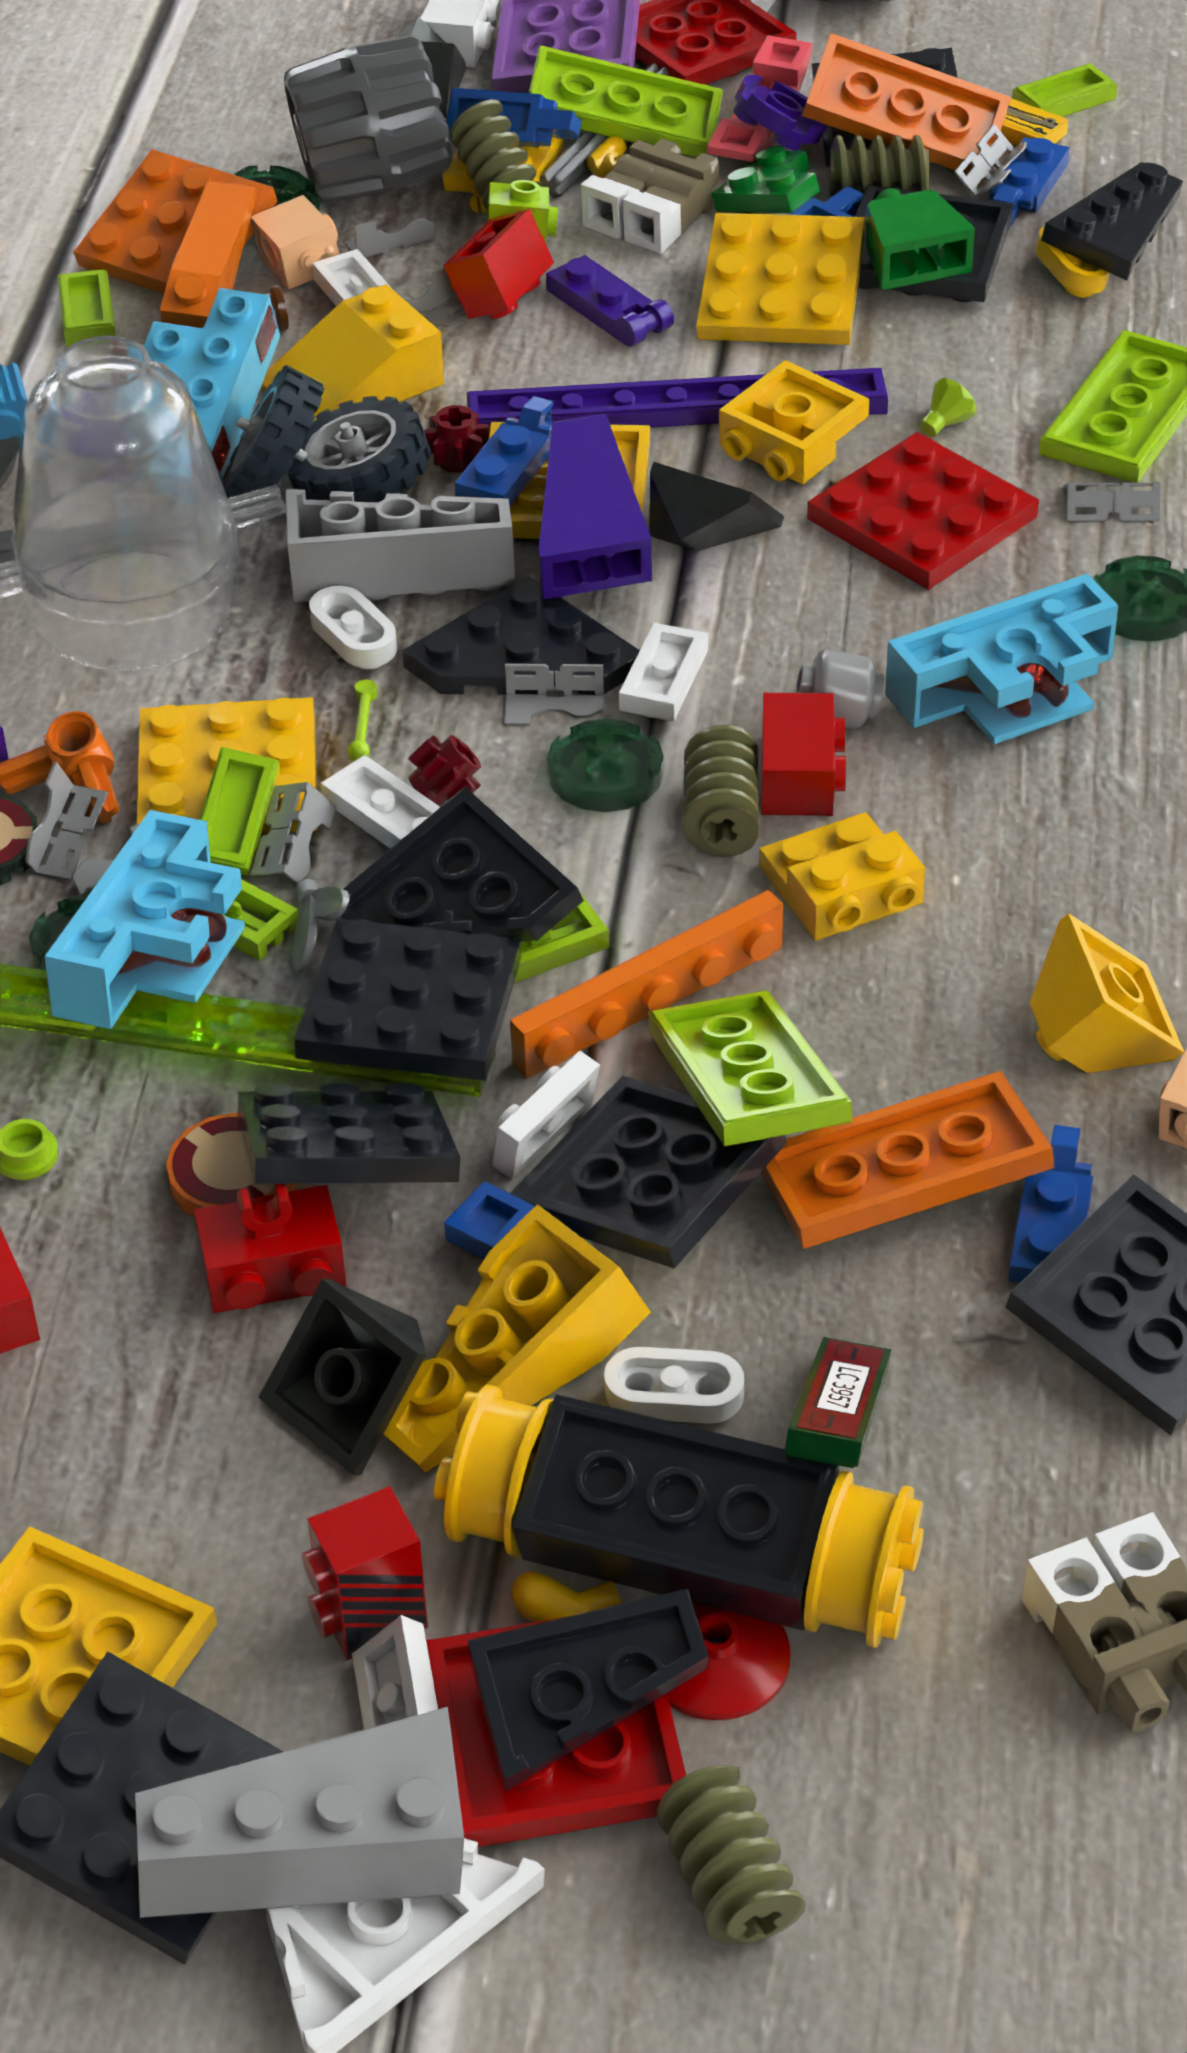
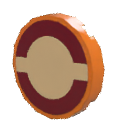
(212, 1165)

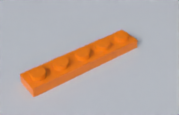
(646, 983)

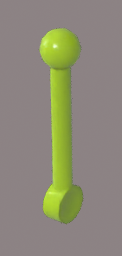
(365, 693)

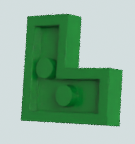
(769, 184)

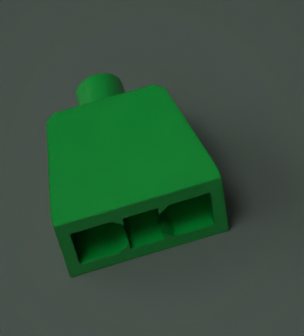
(916, 238)

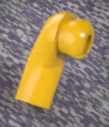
(605, 156)
(544, 1598)

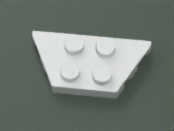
(364, 1957)

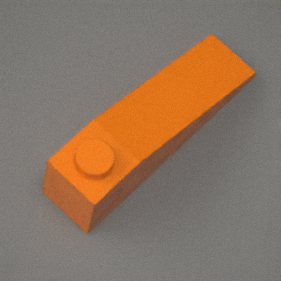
(208, 253)

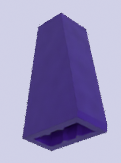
(590, 515)

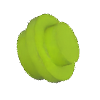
(27, 1149)

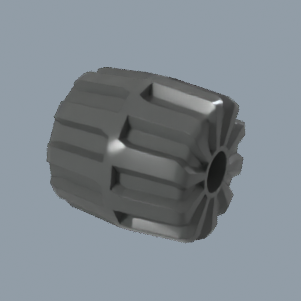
(368, 119)

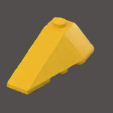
(533, 1325)

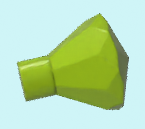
(948, 406)

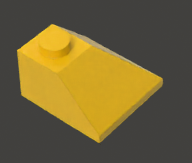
(1099, 1004)

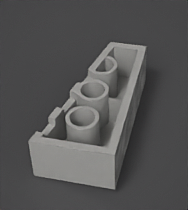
(398, 544)
(308, 1825)

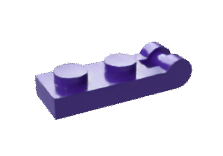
(608, 301)

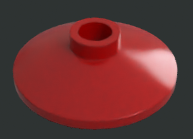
(740, 1672)

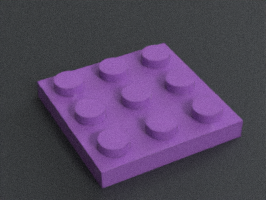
(581, 27)

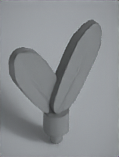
(314, 903)

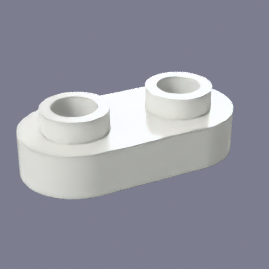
(353, 626)
(675, 1384)

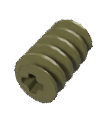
(489, 148)
(878, 164)
(721, 791)
(728, 1857)

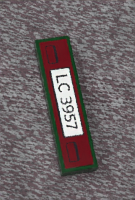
(838, 1403)

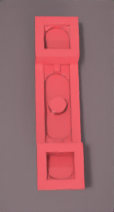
(778, 61)

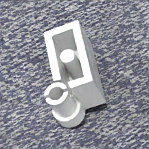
(464, 24)

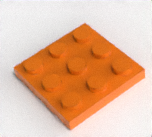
(150, 216)

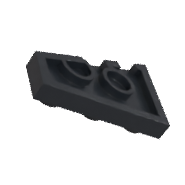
(580, 1675)

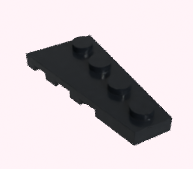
(1117, 219)

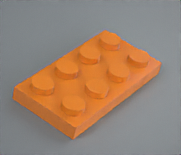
(890, 96)
(906, 1159)

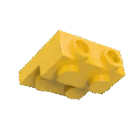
(790, 422)
(844, 875)

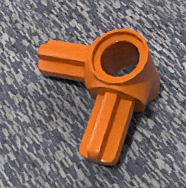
(83, 766)

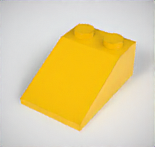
(368, 349)

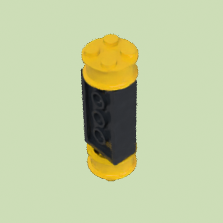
(680, 1512)

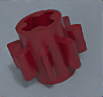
(456, 437)
(443, 769)

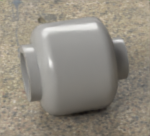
(850, 678)

